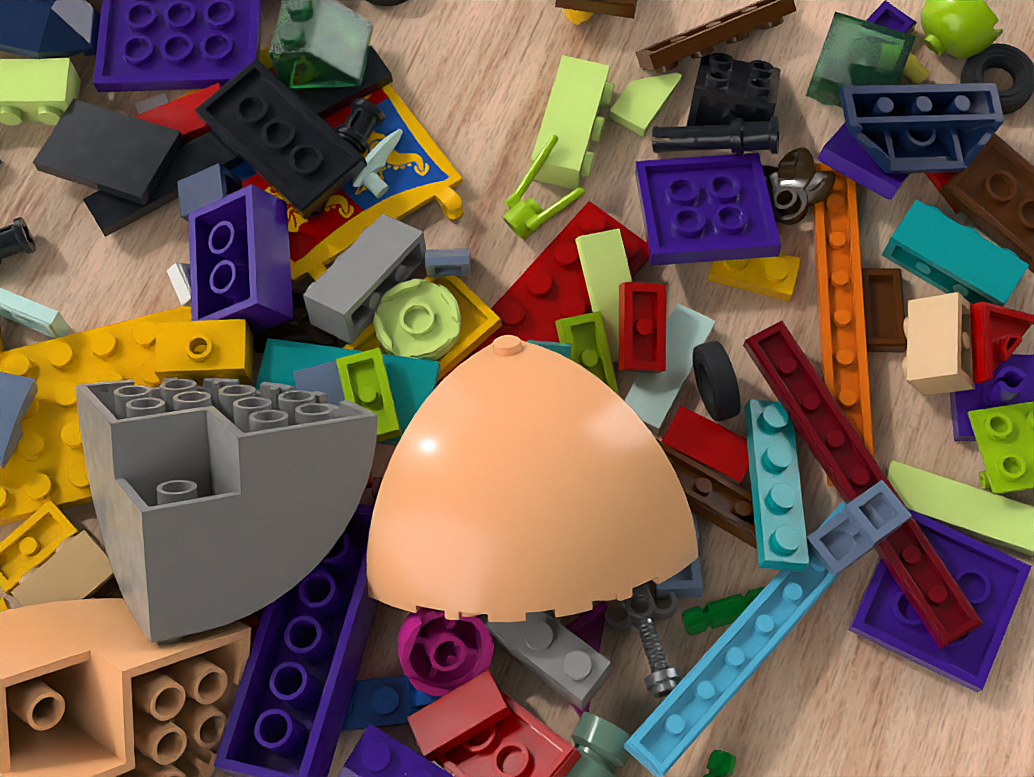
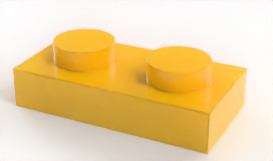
(764, 276)
(33, 544)

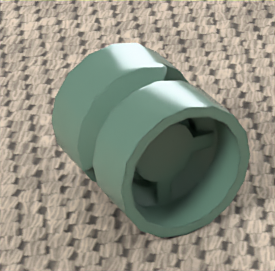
(599, 747)

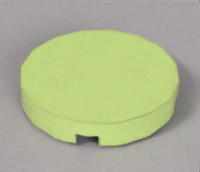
(418, 320)

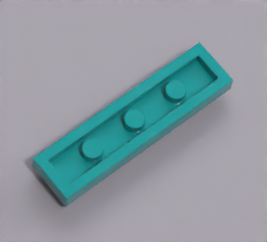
(775, 487)

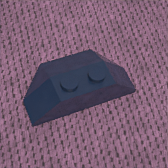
(48, 28)
(922, 124)

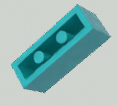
(953, 256)

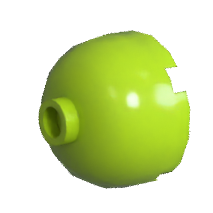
(958, 27)

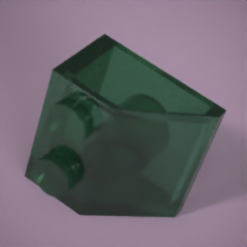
(319, 44)
(858, 56)

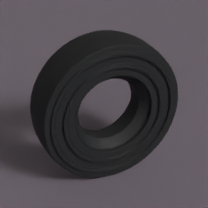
(1010, 60)
(716, 380)

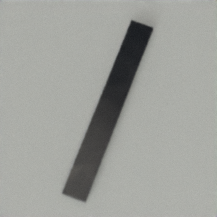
(208, 150)

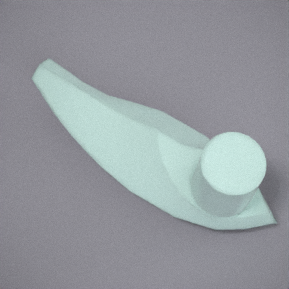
(375, 161)

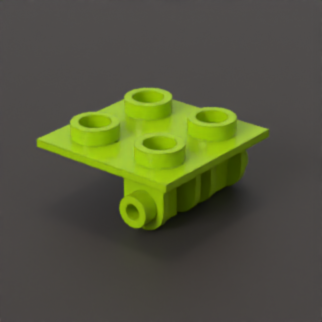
(1005, 446)

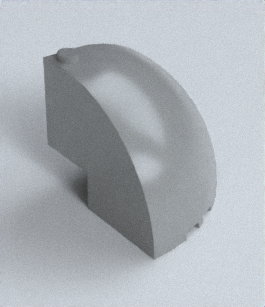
(218, 492)

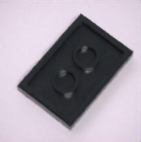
(109, 151)

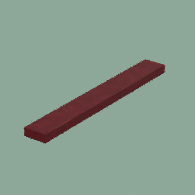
(853, 471)

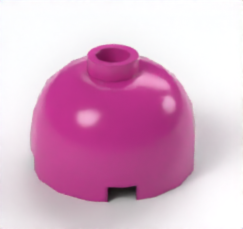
(442, 652)

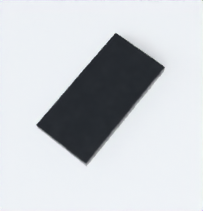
(281, 138)

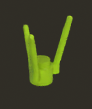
(528, 216)

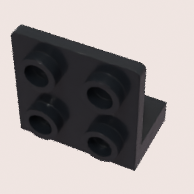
(733, 90)

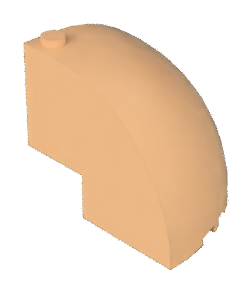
(525, 495)
(103, 701)

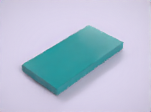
(409, 378)

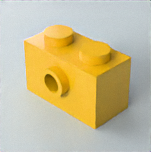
(204, 350)

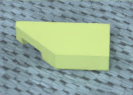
(644, 101)

